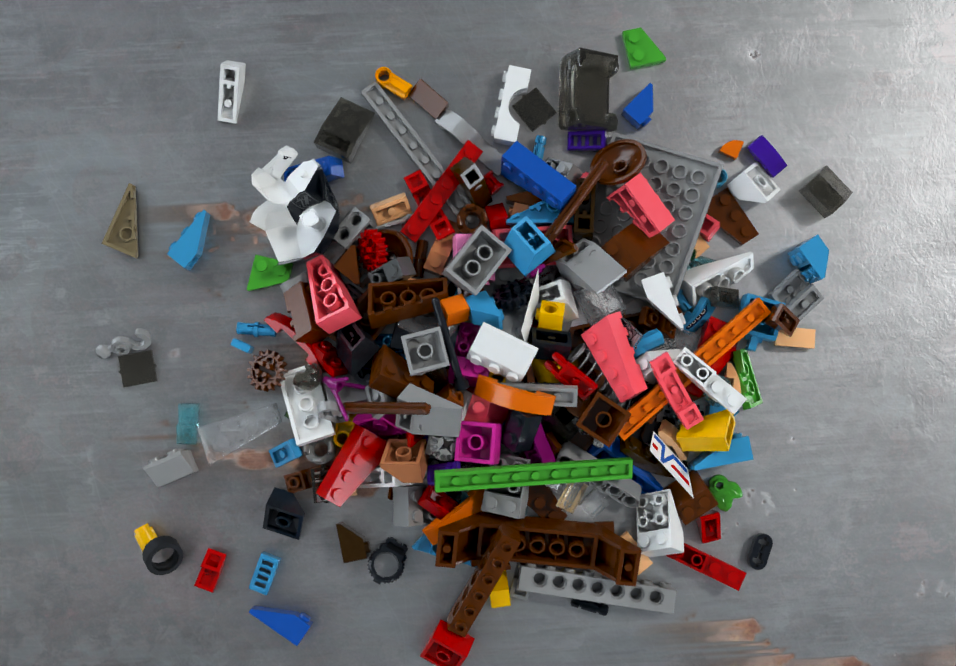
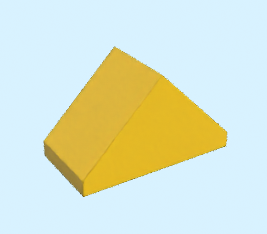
(500, 595)

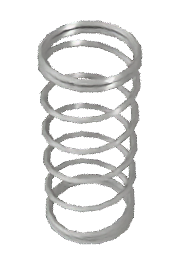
(610, 394)

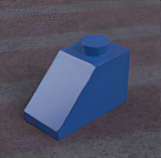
(640, 108)

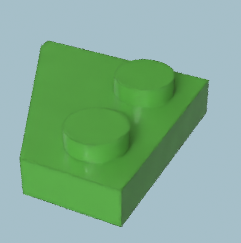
(641, 49)
(266, 274)

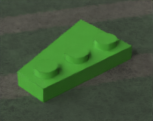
(747, 379)

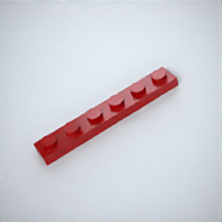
(437, 195)

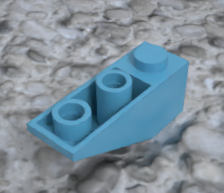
(191, 243)

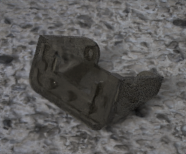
(585, 91)

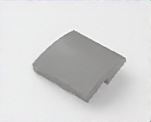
(797, 294)

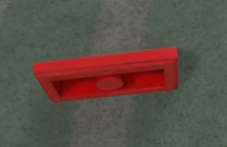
(437, 502)

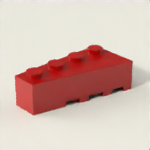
(353, 464)

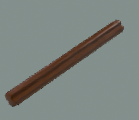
(576, 200)
(404, 408)

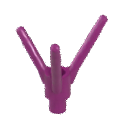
(336, 386)

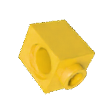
(550, 315)

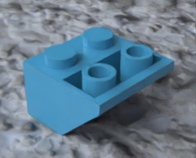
(528, 246)
(811, 259)

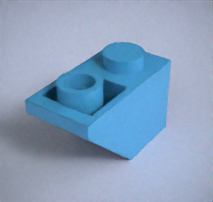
(484, 310)

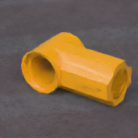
(394, 84)

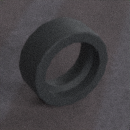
(156, 545)

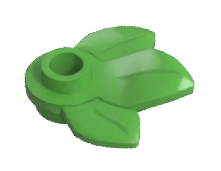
(724, 493)

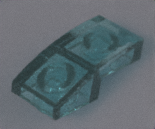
(188, 423)

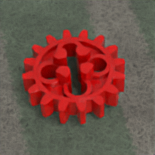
(372, 249)

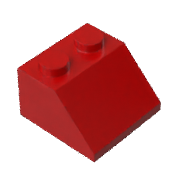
(446, 647)

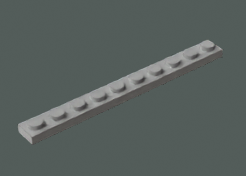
(414, 146)

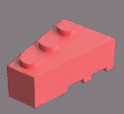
(642, 205)

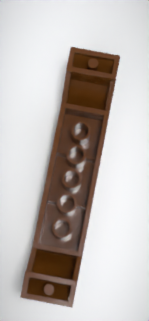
(543, 543)

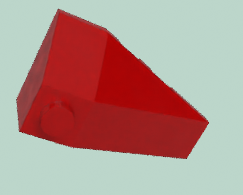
(710, 327)

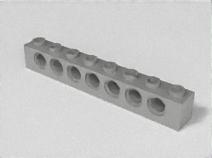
(663, 603)

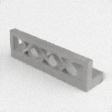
(565, 394)

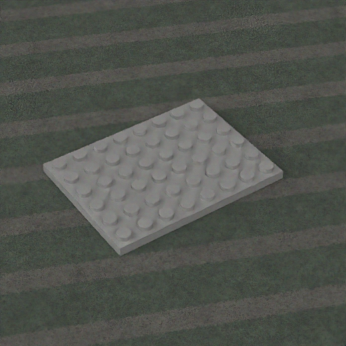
(686, 190)

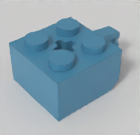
(762, 330)

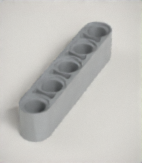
(622, 490)

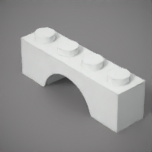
(516, 83)

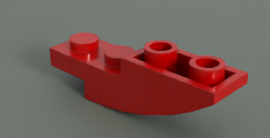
(710, 566)

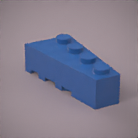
(536, 176)

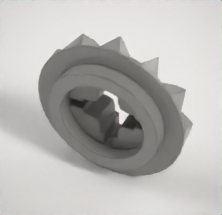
(442, 453)

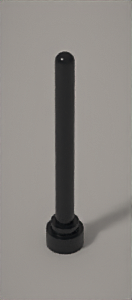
(460, 382)

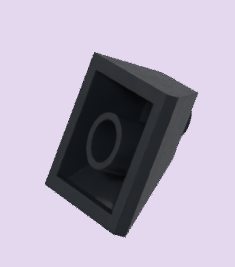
(283, 514)

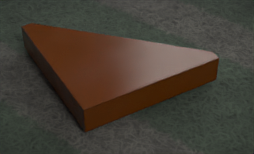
(562, 248)

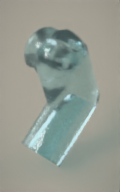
(700, 261)

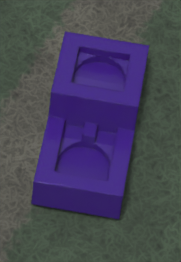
(767, 155)

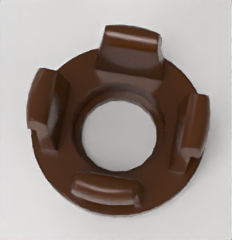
(471, 209)

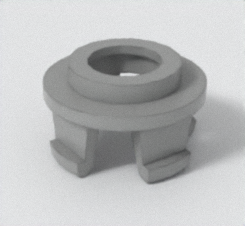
(309, 452)

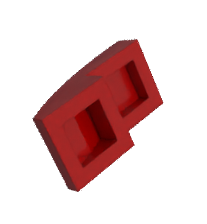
(211, 570)

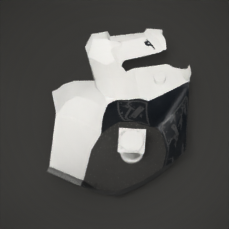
(298, 213)

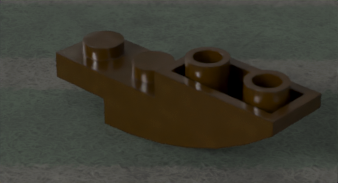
(643, 457)

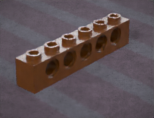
(483, 580)

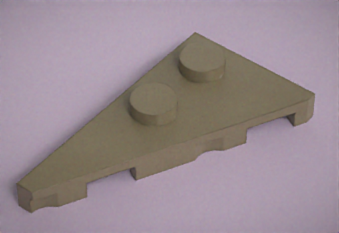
(122, 232)

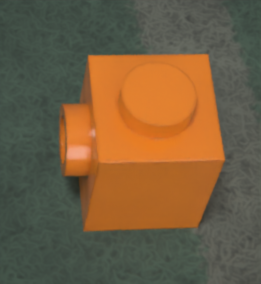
(455, 309)

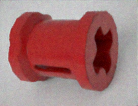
(492, 183)

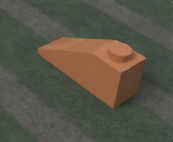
(440, 253)

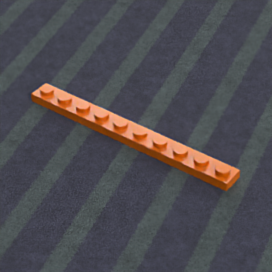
(708, 353)

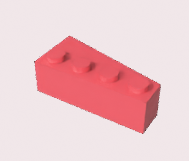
(330, 297)
(615, 357)

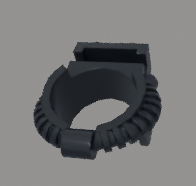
(393, 548)

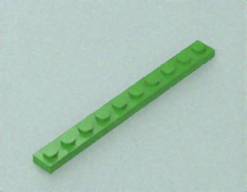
(532, 474)

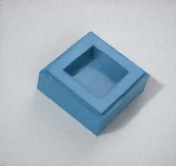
(242, 346)

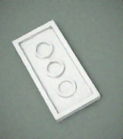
(303, 410)

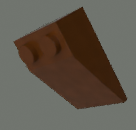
(634, 249)

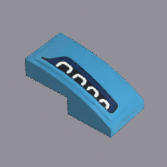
(699, 316)

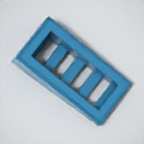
(269, 558)

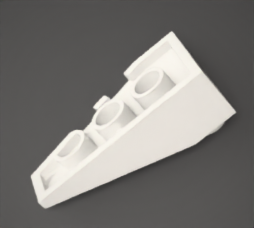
(717, 273)

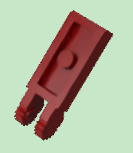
(571, 375)

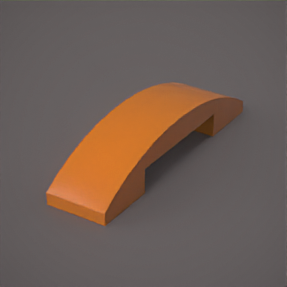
(514, 398)
(467, 508)

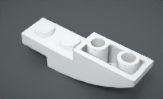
(708, 381)

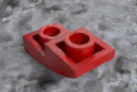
(328, 358)

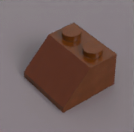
(603, 419)
(687, 507)

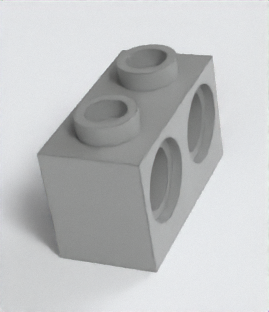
(349, 227)

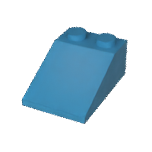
(739, 451)

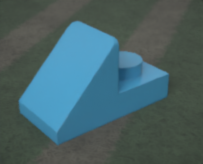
(285, 452)

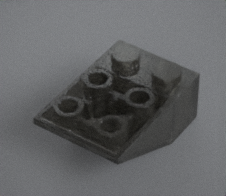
(344, 130)

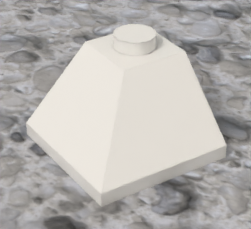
(753, 185)

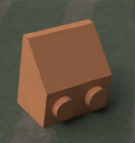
(404, 462)

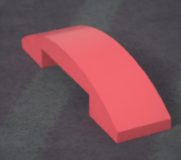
(675, 391)

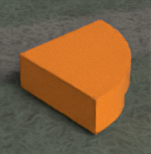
(731, 149)

